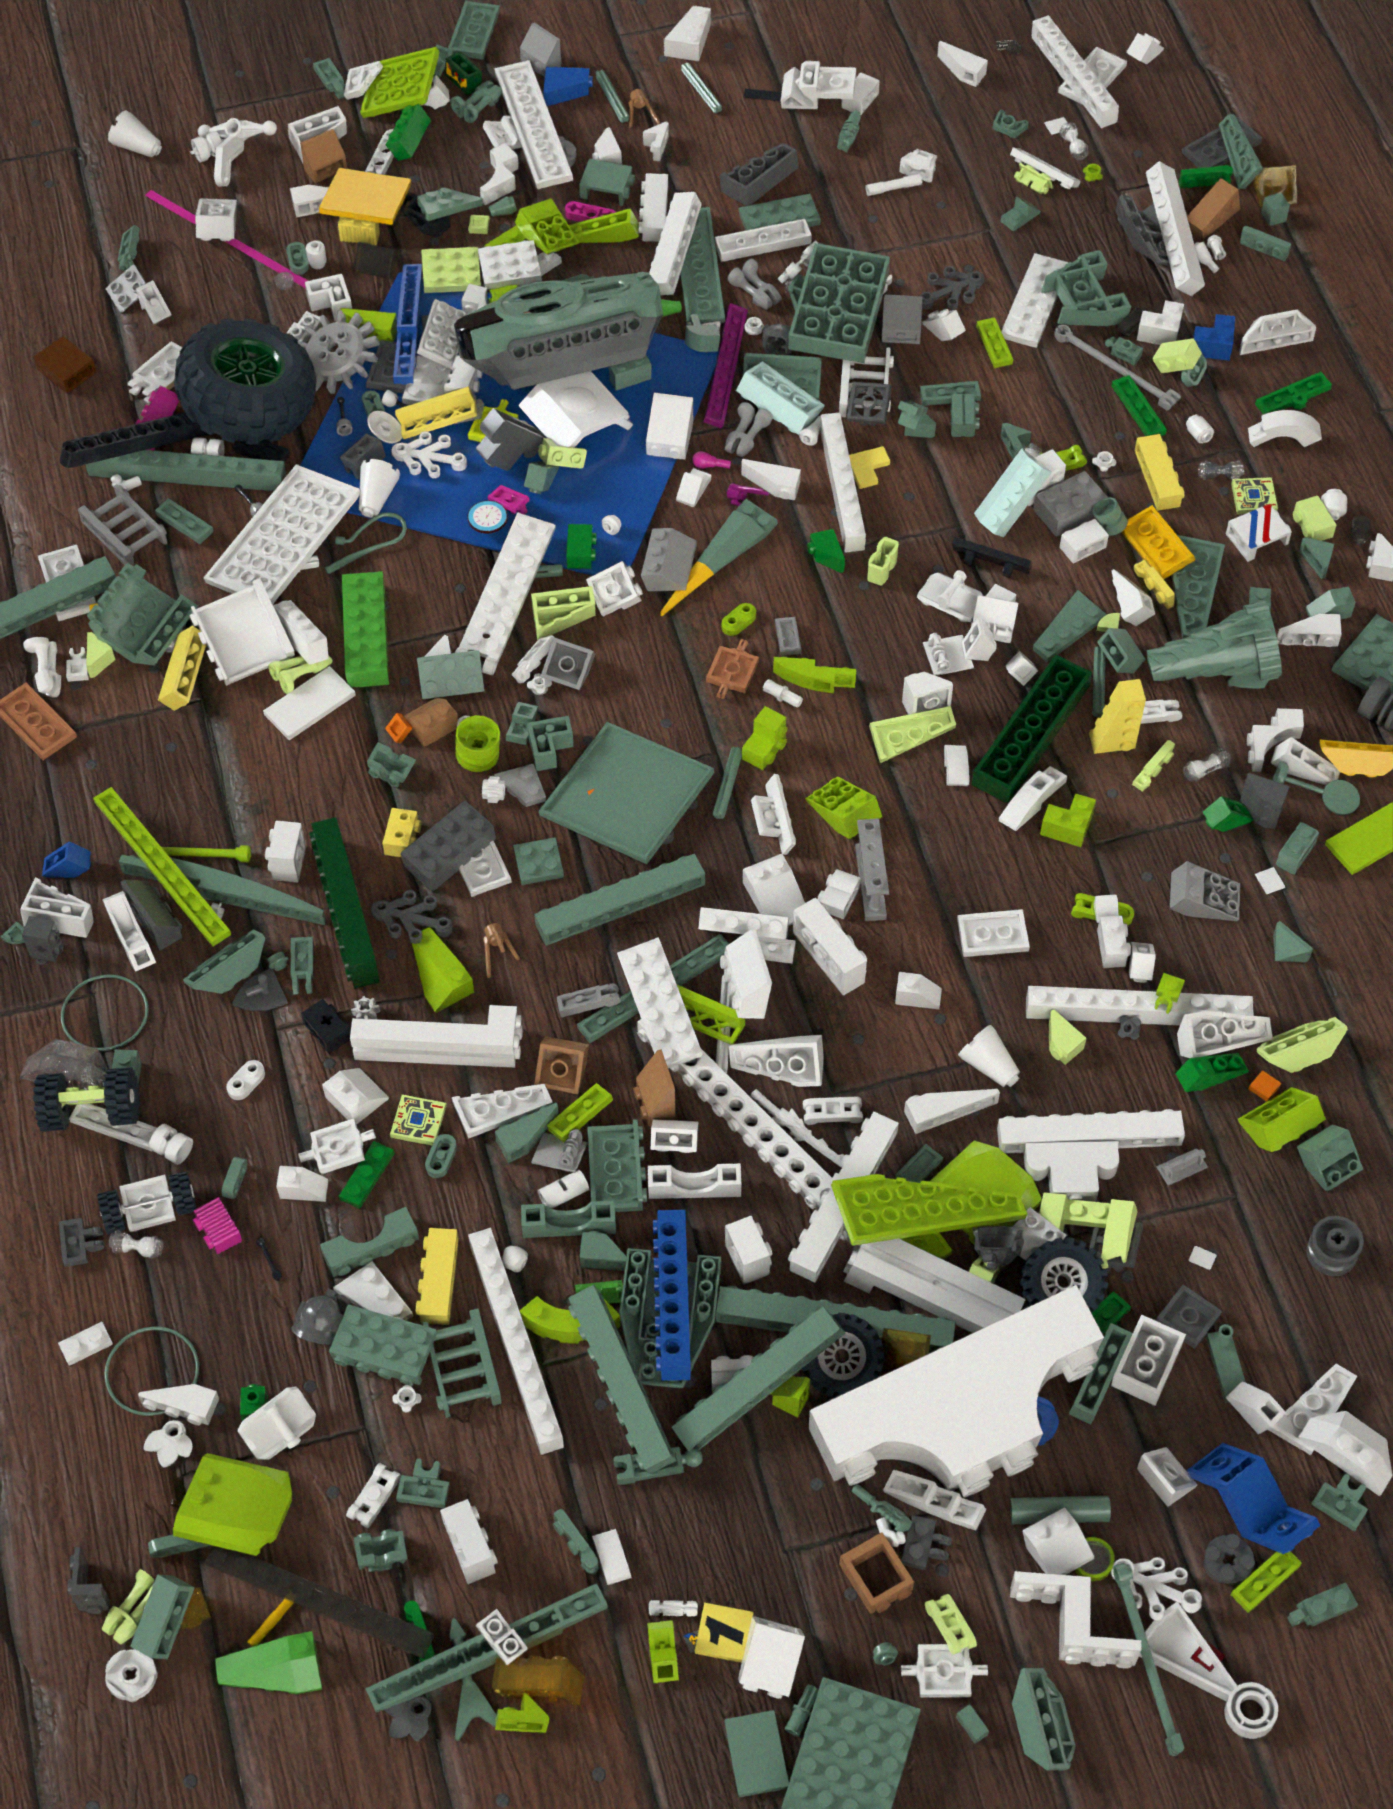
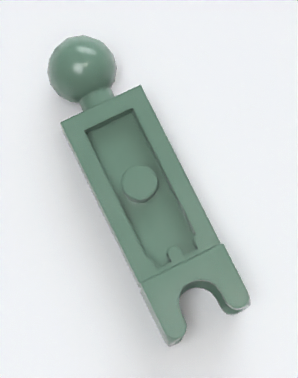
(634, 1473)

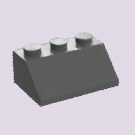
(152, 913)

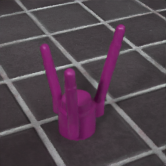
(738, 493)

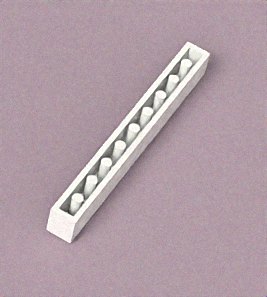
(1111, 1005)
(516, 1342)

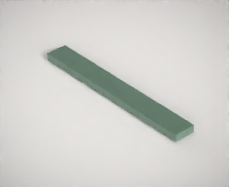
(682, 970)

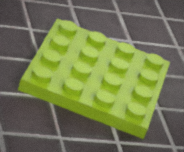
(401, 83)

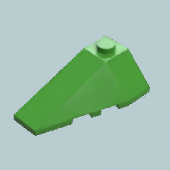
(278, 1665)

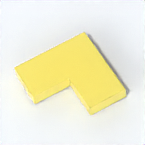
(865, 463)

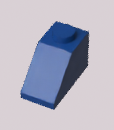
(67, 862)

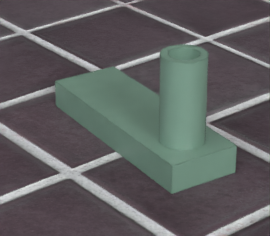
(1225, 1359)

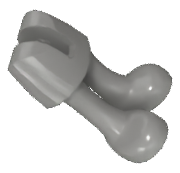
(764, 295)
(745, 441)

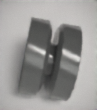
(1334, 1245)

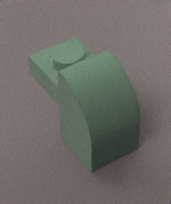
(701, 337)

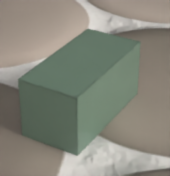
(972, 1724)

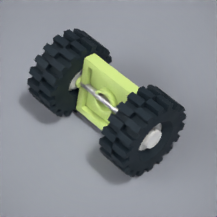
(54, 1098)

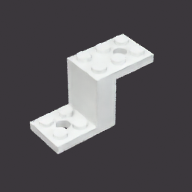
(1075, 1638)

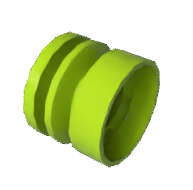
(477, 743)

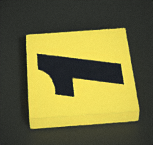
(723, 1632)

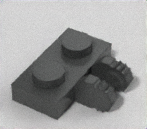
(74, 1244)
(919, 1542)

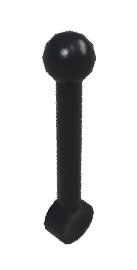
(276, 1273)

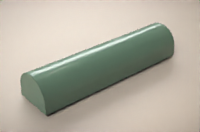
(1080, 1508)

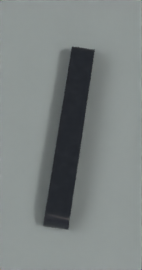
(128, 440)

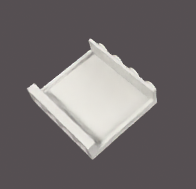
(242, 633)

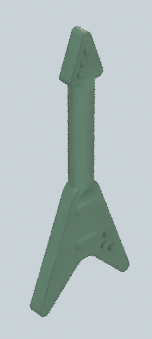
(472, 1701)

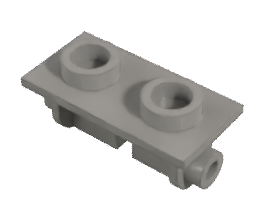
(1182, 1166)

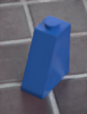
(566, 84)

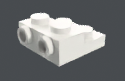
(615, 589)

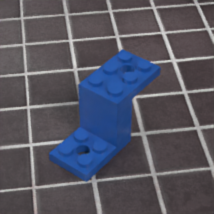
(1253, 1498)

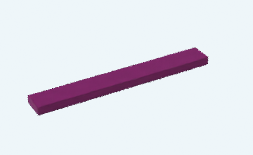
(725, 366)

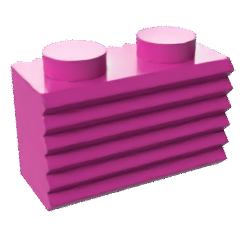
(217, 1225)

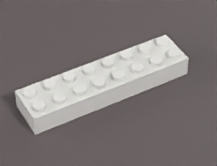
(763, 240)

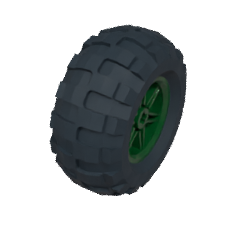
(245, 381)

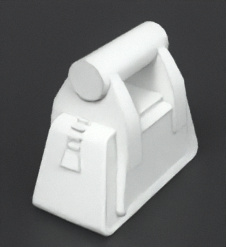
(919, 163)

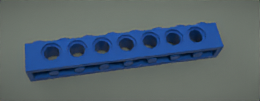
(672, 1279)

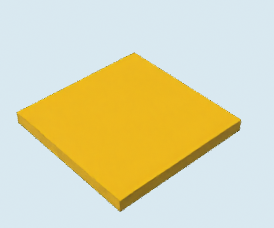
(365, 196)

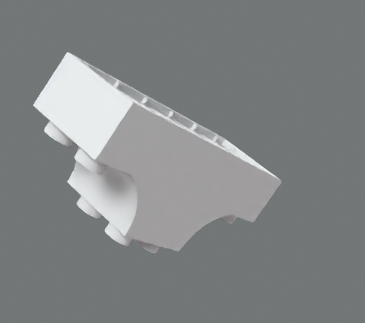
(963, 1404)

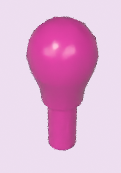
(704, 460)

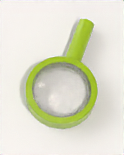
(1101, 1564)

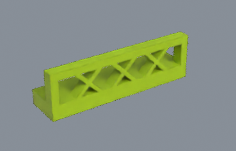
(711, 1009)

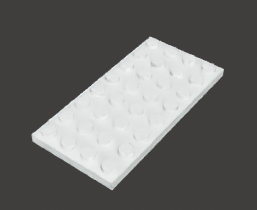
(283, 533)

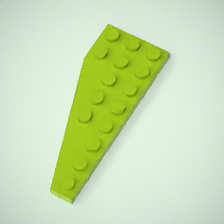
(896, 1208)

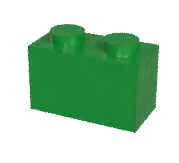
(580, 546)

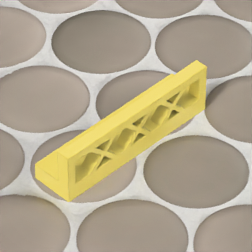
(436, 409)

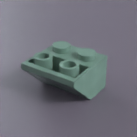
(1330, 1157)

